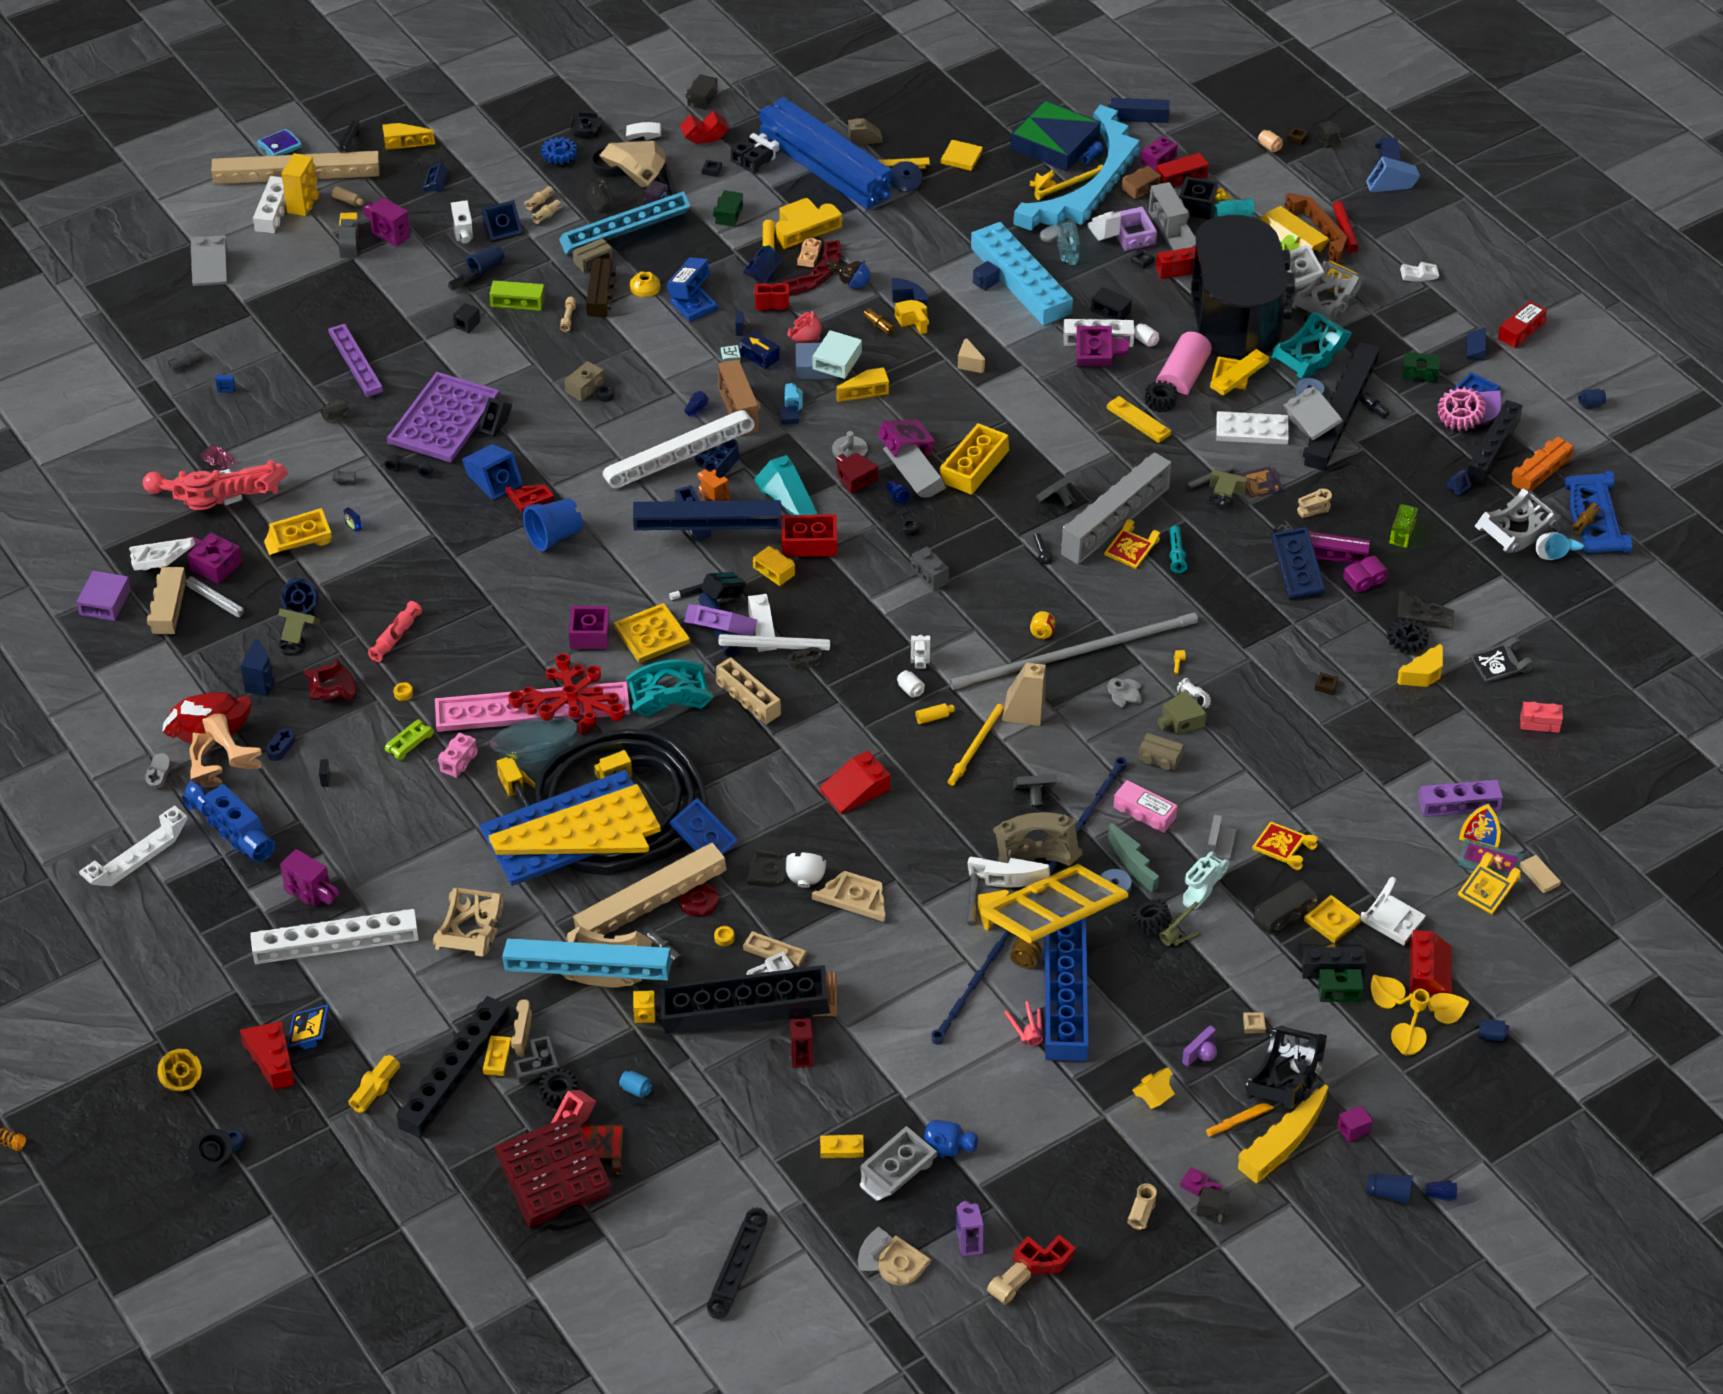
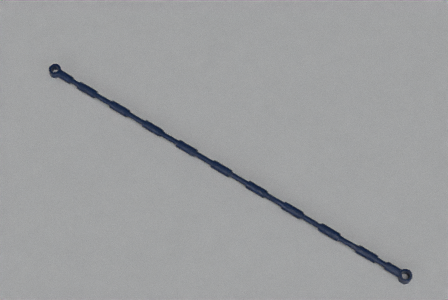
(1120, 765)

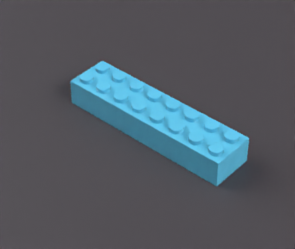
(1022, 273)

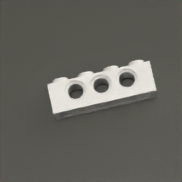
(270, 207)
(1120, 329)

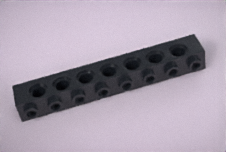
(452, 1067)

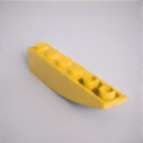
(1282, 1138)

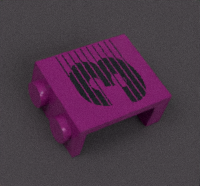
(905, 432)

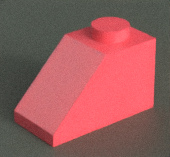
(575, 1103)

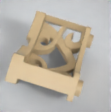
(451, 936)
(585, 936)

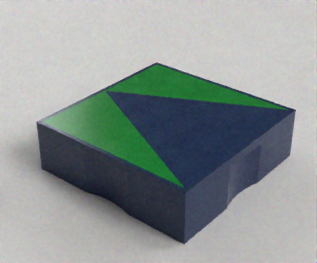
(1055, 135)

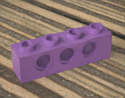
(1459, 797)

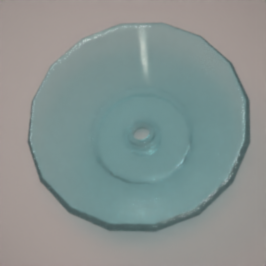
(534, 739)

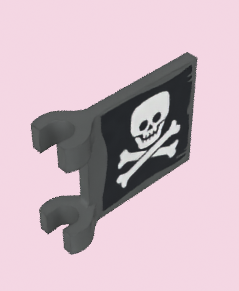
(1500, 661)

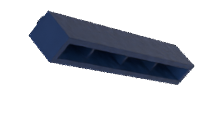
(707, 515)

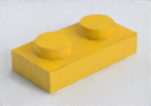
(497, 1055)
(841, 1146)

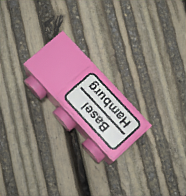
(1145, 806)

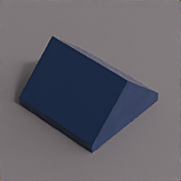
(501, 220)

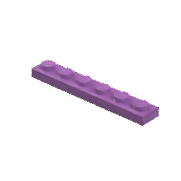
(355, 360)

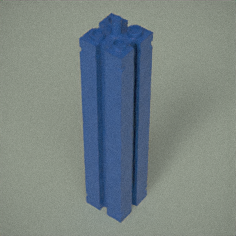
(826, 153)

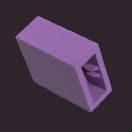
(103, 595)

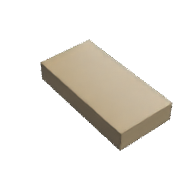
(1539, 874)

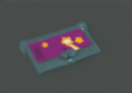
(1502, 863)

